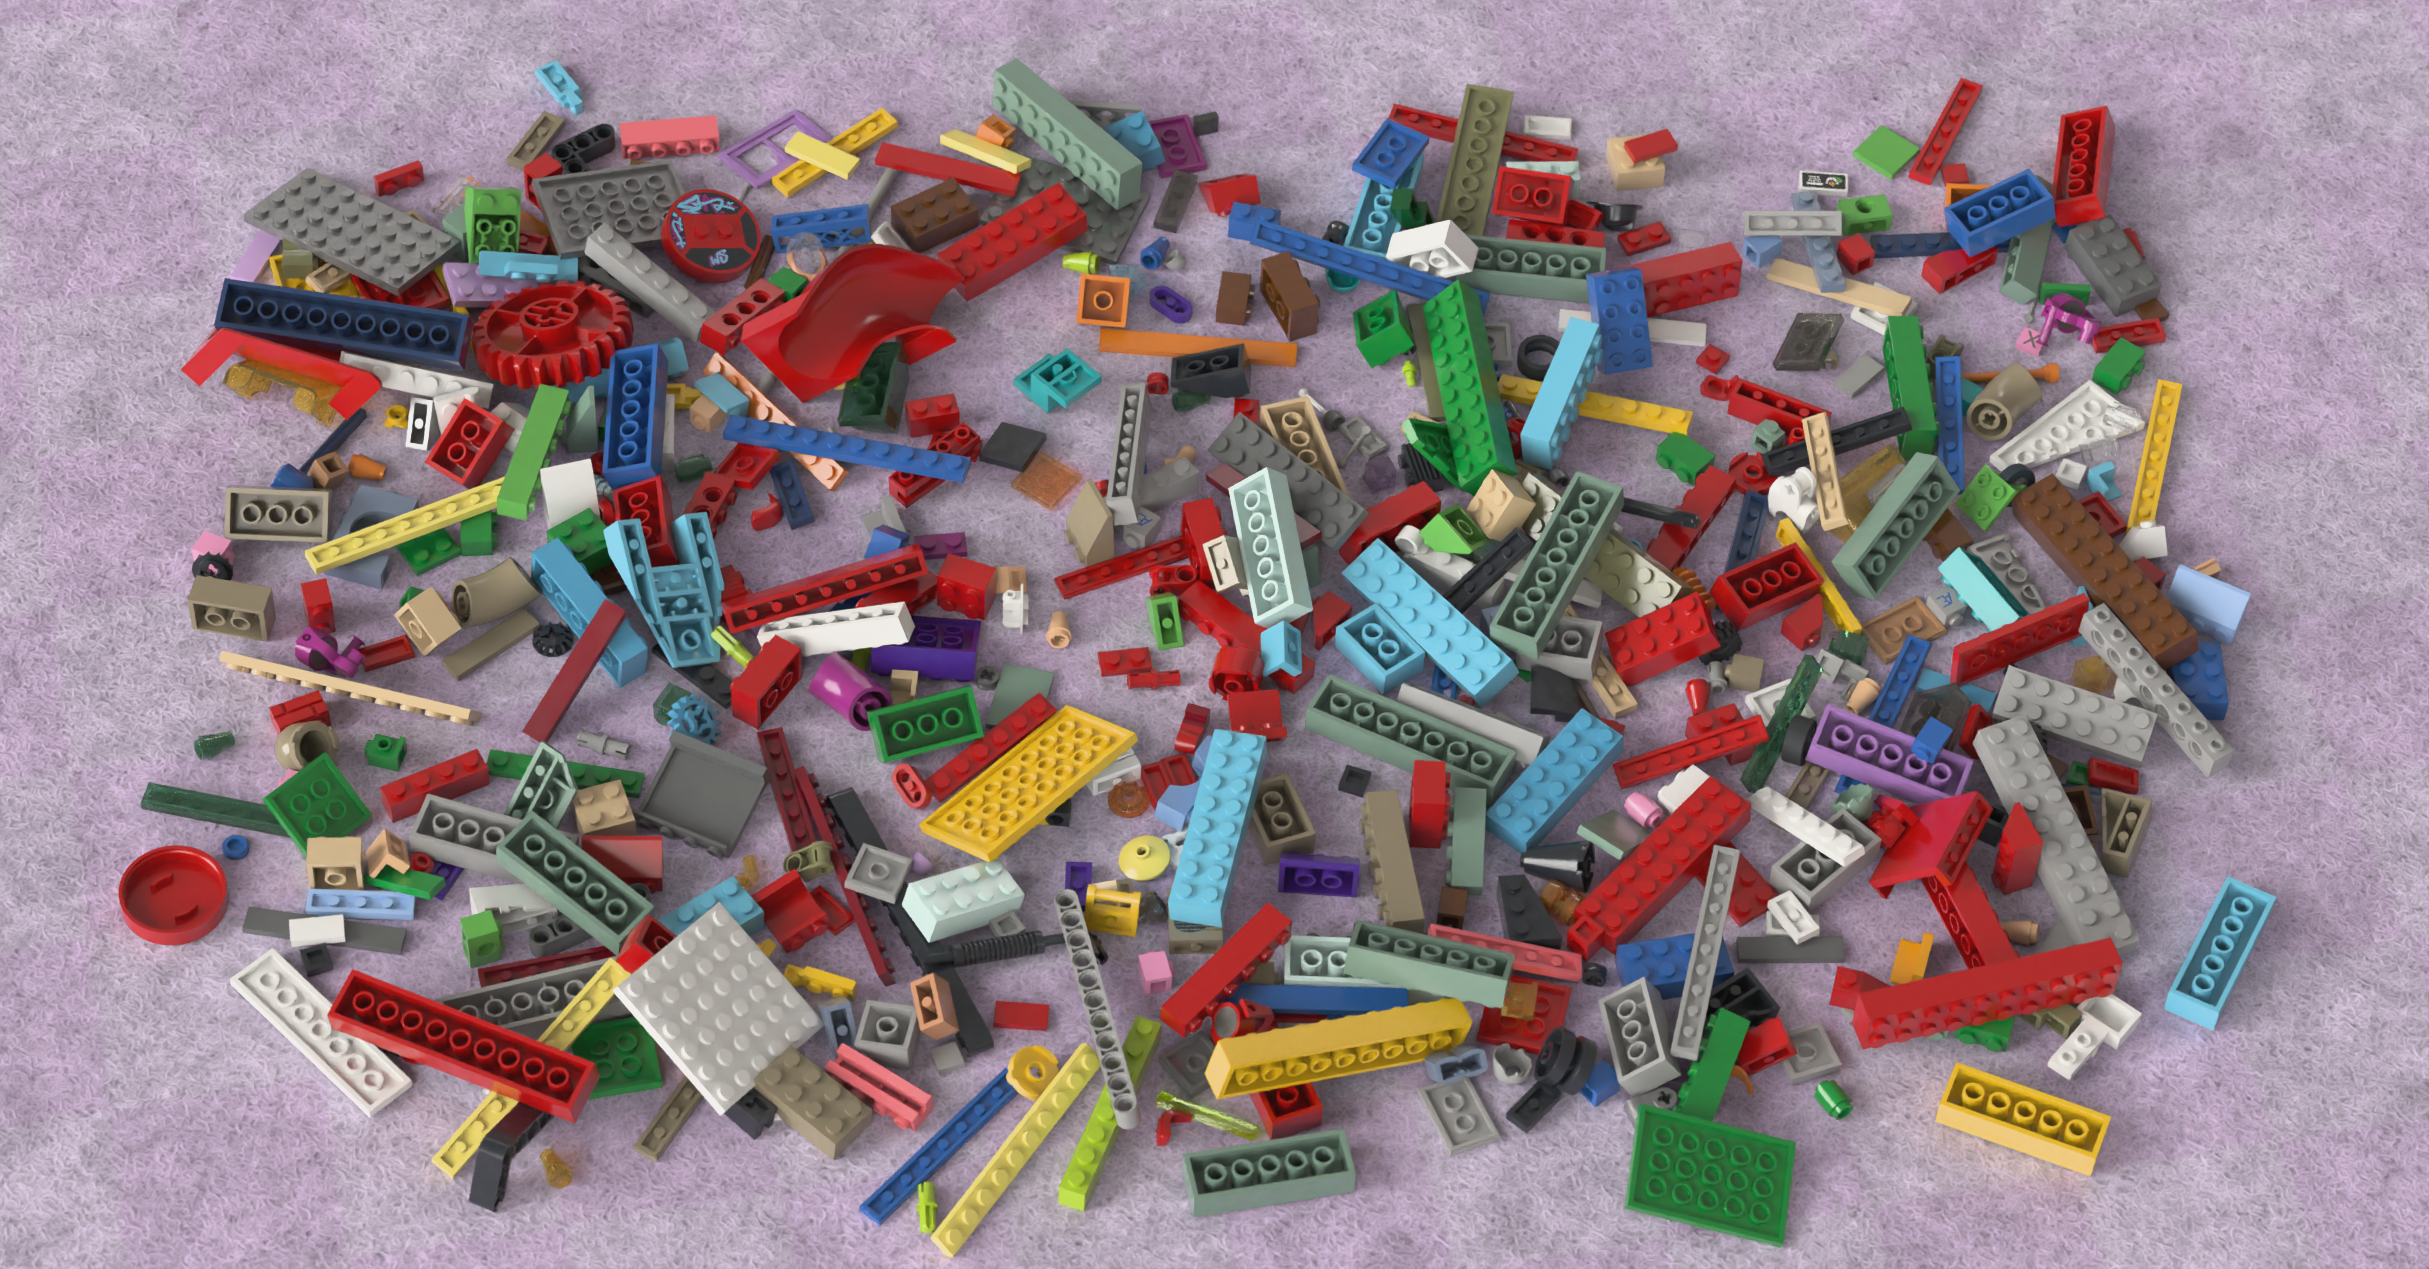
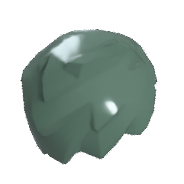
(1857, 801)

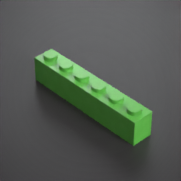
(533, 452)

